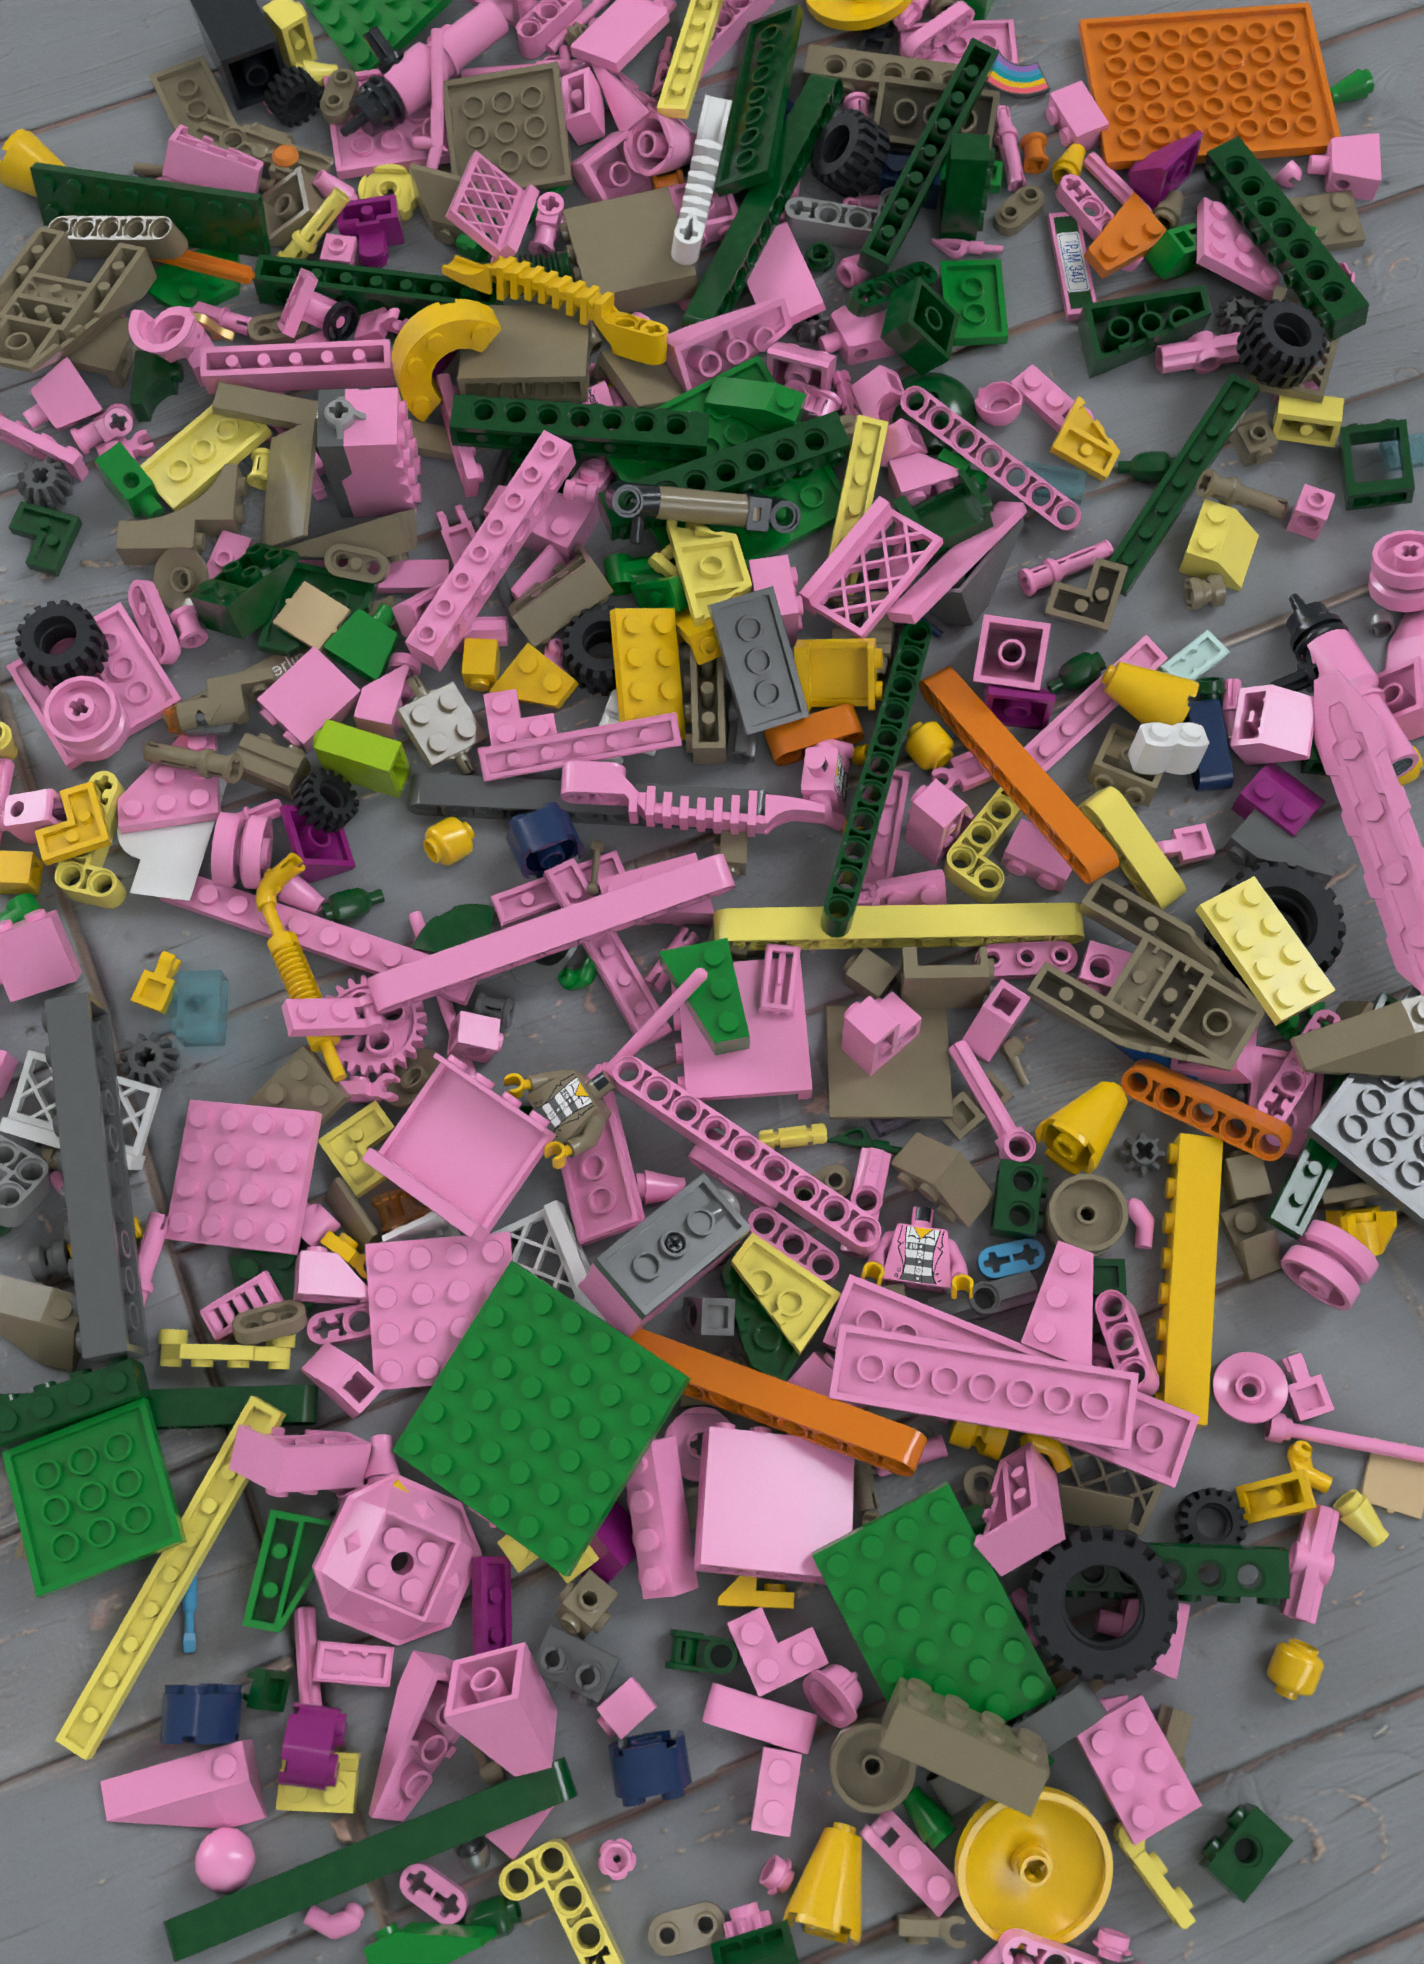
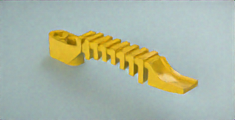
(626, 333)

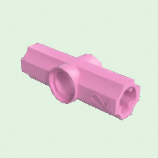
(1200, 352)
(870, 1182)
(1311, 1563)

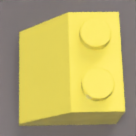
(1220, 545)

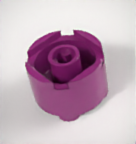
(311, 1747)

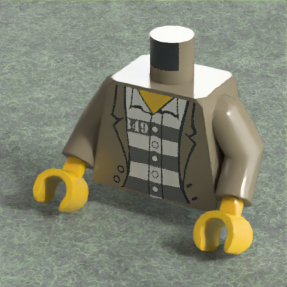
(570, 1104)

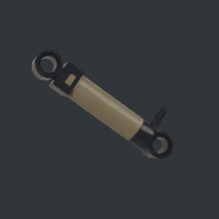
(700, 506)

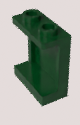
(951, 514)

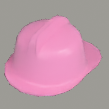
(834, 1694)

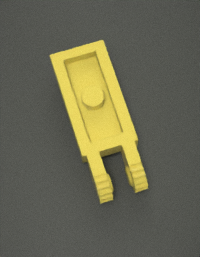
(1152, 1873)

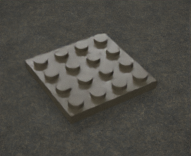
(513, 122)

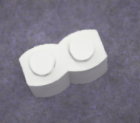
(1168, 748)

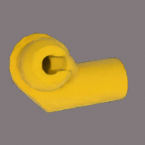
(1050, 1447)
(1300, 1459)

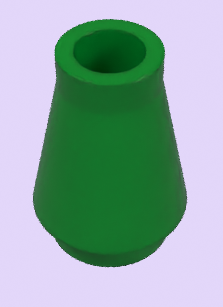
(1353, 87)
(929, 1818)

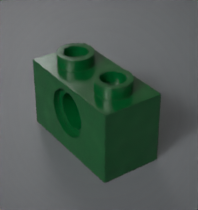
(1266, 1844)

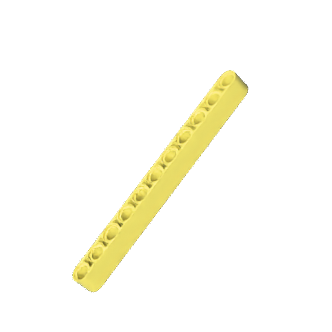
(903, 926)

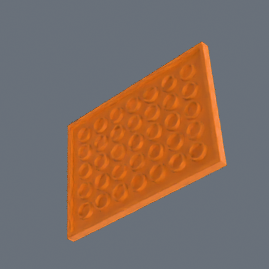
(1211, 72)

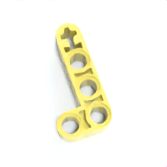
(1136, 849)
(976, 854)
(90, 865)
(570, 1917)

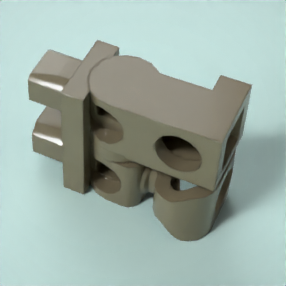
(883, 631)

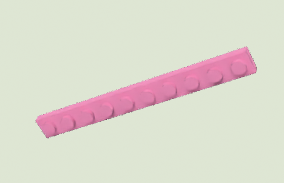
(313, 932)

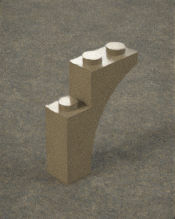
(215, 510)

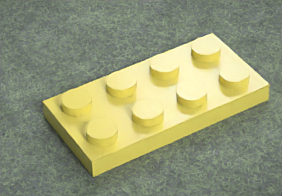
(198, 454)
(1265, 950)

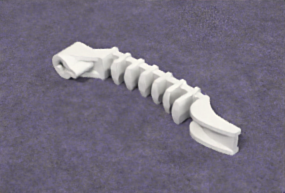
(701, 180)

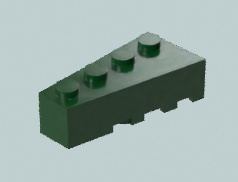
(1133, 326)

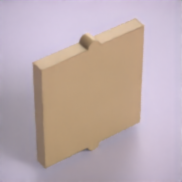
(311, 616)
(1394, 1485)

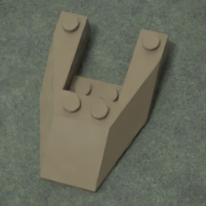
(54, 316)
(1170, 994)

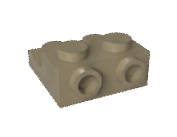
(1115, 770)

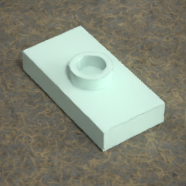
(1197, 657)

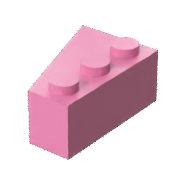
(203, 164)
(563, 524)
(1064, 1307)
(300, 1461)
(1023, 1513)

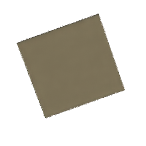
(289, 484)
(907, 1086)

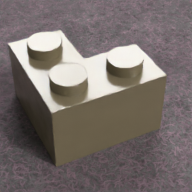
(1091, 606)
(942, 1178)

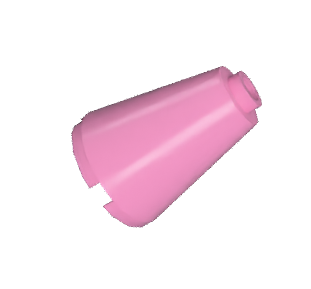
(657, 144)

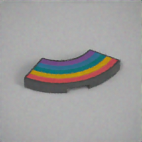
(1017, 79)

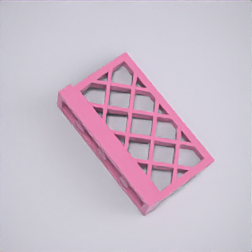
(511, 221)
(846, 560)

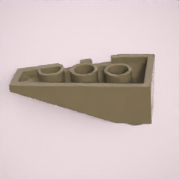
(389, 535)
(1372, 1043)
(39, 1322)

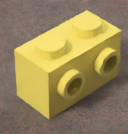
(291, 30)
(1308, 421)

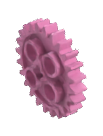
(400, 1035)

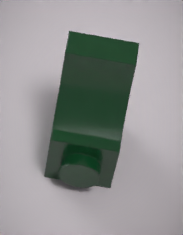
(152, 383)

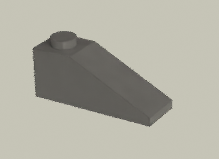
(1263, 841)

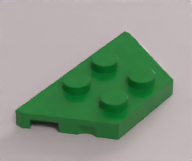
(186, 287)

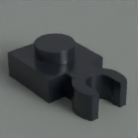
(877, 41)

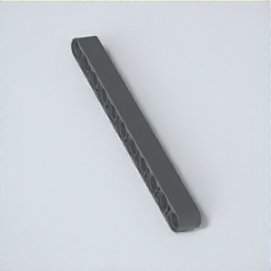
(507, 797)

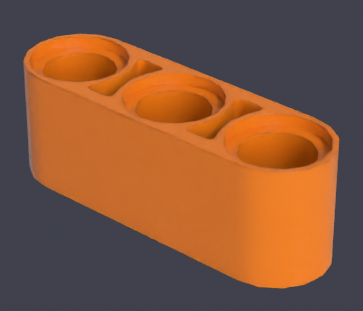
(791, 739)

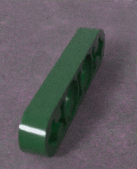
(886, 283)

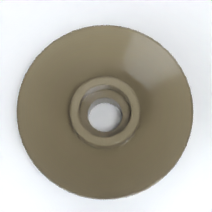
(171, 576)
(413, 1077)

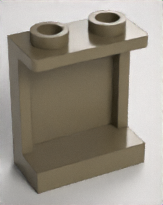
(108, 354)
(638, 382)
(944, 984)

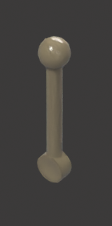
(597, 848)

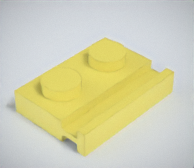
(335, 1799)

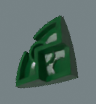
(455, 928)

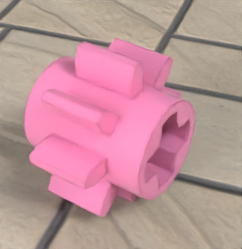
(745, 1919)

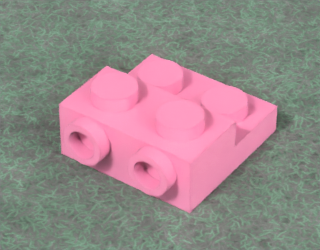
(720, 215)

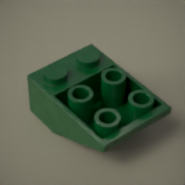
(245, 590)

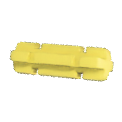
(794, 1136)

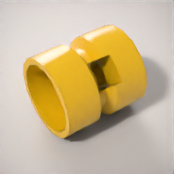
(987, 1440)

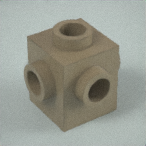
(585, 1605)

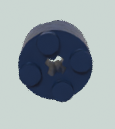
(543, 840)
(201, 1713)
(650, 1767)

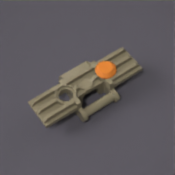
(266, 144)

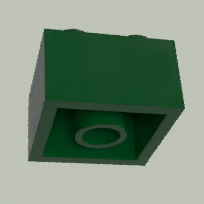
(920, 326)

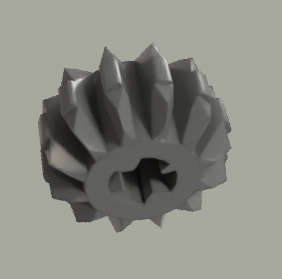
(45, 483)
(144, 1052)

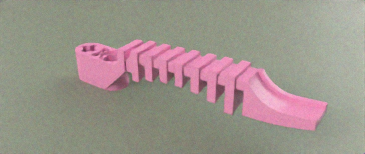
(607, 785)

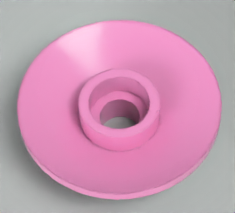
(1252, 1371)

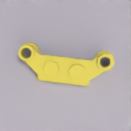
(175, 1349)

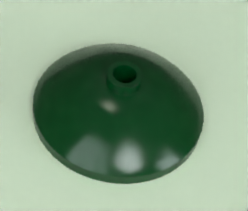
(949, 392)

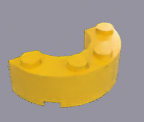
(429, 338)

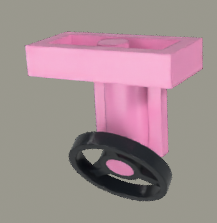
(316, 309)

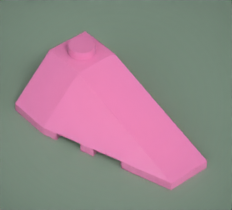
(415, 1737)

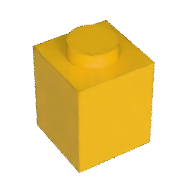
(480, 663)
(20, 872)

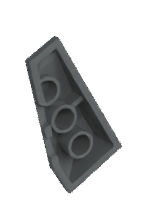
(975, 589)

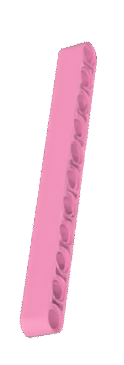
(550, 933)

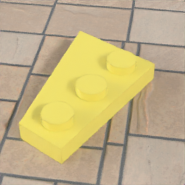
(785, 1289)

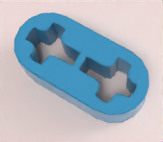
(1008, 1251)

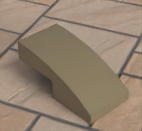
(967, 1111)

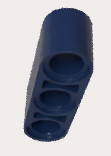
(1215, 768)

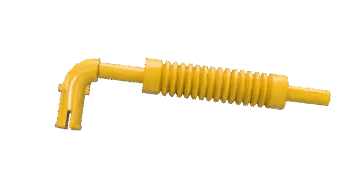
(290, 957)

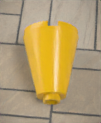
(21, 153)
(1149, 693)
(1083, 1128)
(831, 1888)

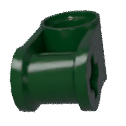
(698, 1652)

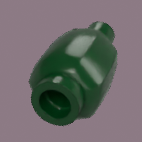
(1147, 466)
(1078, 672)
(350, 904)
(495, 1913)

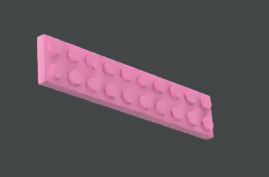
(1159, 1429)

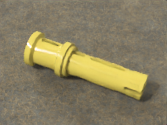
(305, 240)

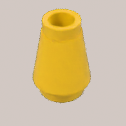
(1069, 162)

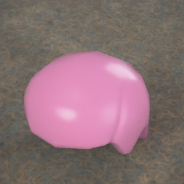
(999, 403)
(225, 1860)

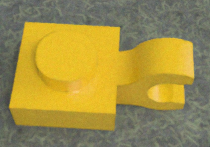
(156, 989)
(345, 1247)

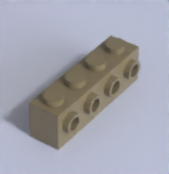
(705, 710)

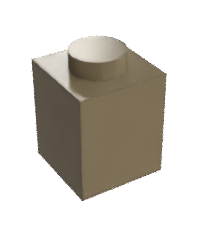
(869, 975)
(1244, 1178)

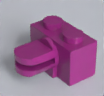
(376, 226)

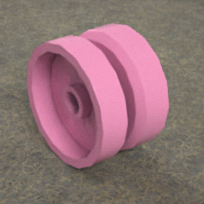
(1398, 571)
(86, 718)
(241, 849)
(1329, 1264)

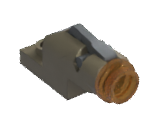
(222, 708)

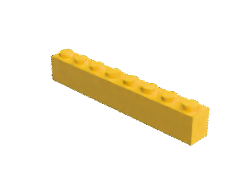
(1189, 1273)

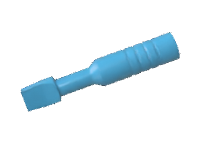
(189, 1606)

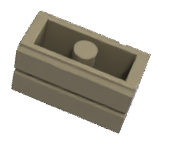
(272, 765)

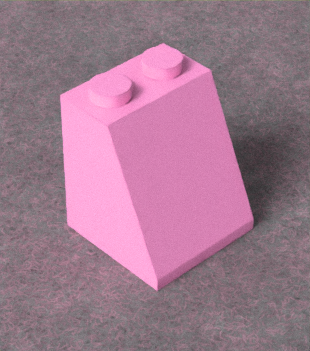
(1012, 652)
(504, 1708)

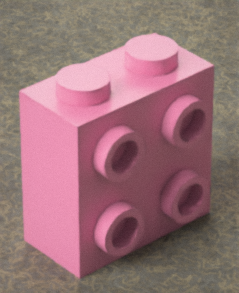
(35, 955)

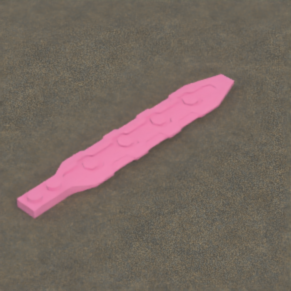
(1375, 816)

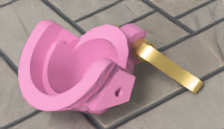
(173, 332)

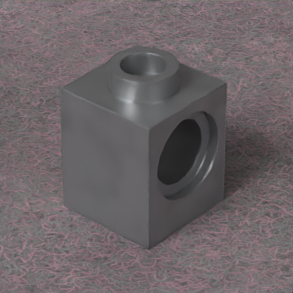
(708, 1316)

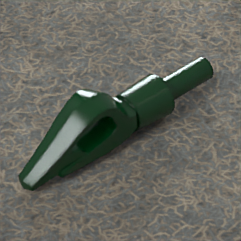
(865, 1142)

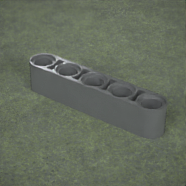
(1054, 1720)

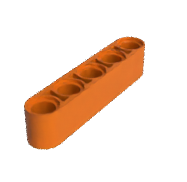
(1223, 1106)

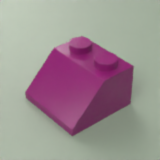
(1279, 799)

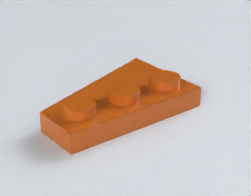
(1125, 238)

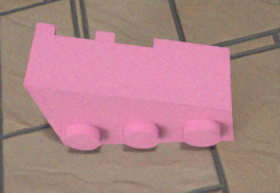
(936, 821)
(696, 914)

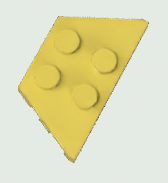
(708, 567)

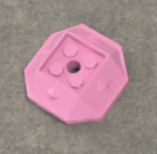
(358, 1551)

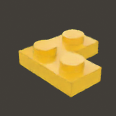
(83, 830)

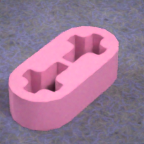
(427, 1900)

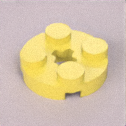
(390, 177)

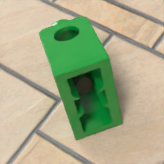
(129, 482)
(365, 643)

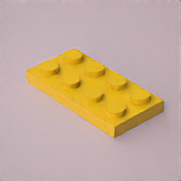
(647, 664)

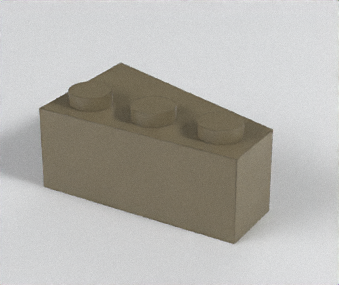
(556, 601)

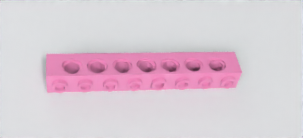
(491, 551)

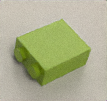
(362, 757)

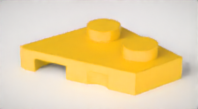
(1084, 443)
(536, 679)

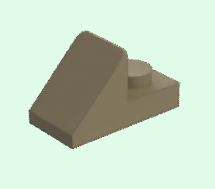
(1251, 1242)

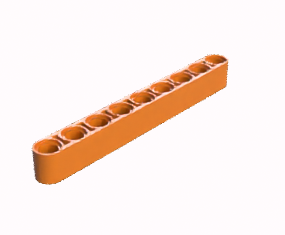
(1019, 775)
(791, 1407)

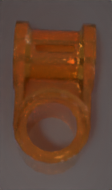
(402, 1206)

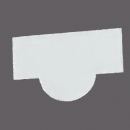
(168, 857)

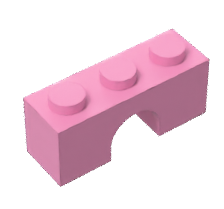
(878, 397)

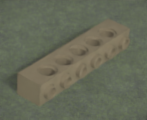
(863, 69)

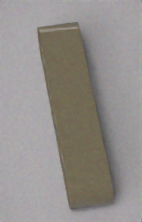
(101, 234)

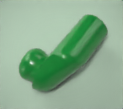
(578, 978)

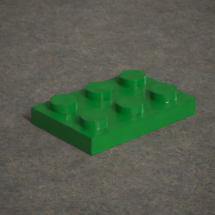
(978, 296)

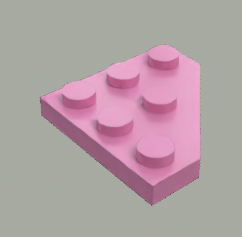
(1230, 252)
(170, 794)

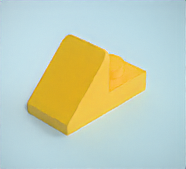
(1276, 1497)
(744, 1594)

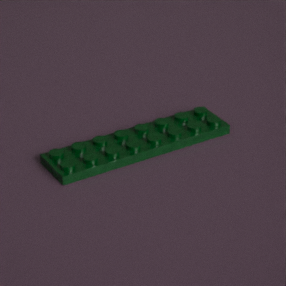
(759, 101)
(204, 215)

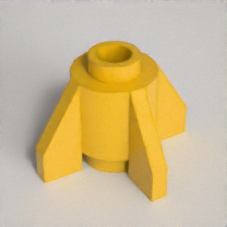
(1367, 1225)

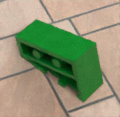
(717, 1001)
(283, 1568)

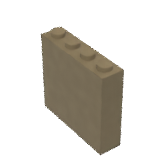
(627, 249)
(532, 357)

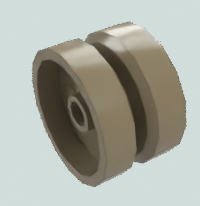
(1099, 1201)
(864, 1789)

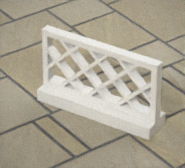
(42, 1131)
(563, 1235)

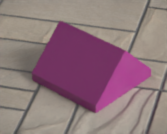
(321, 852)
(613, 1545)

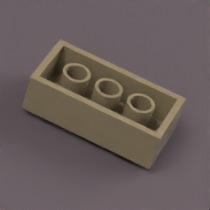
(907, 105)
(965, 1745)

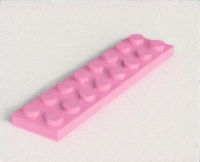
(984, 1386)

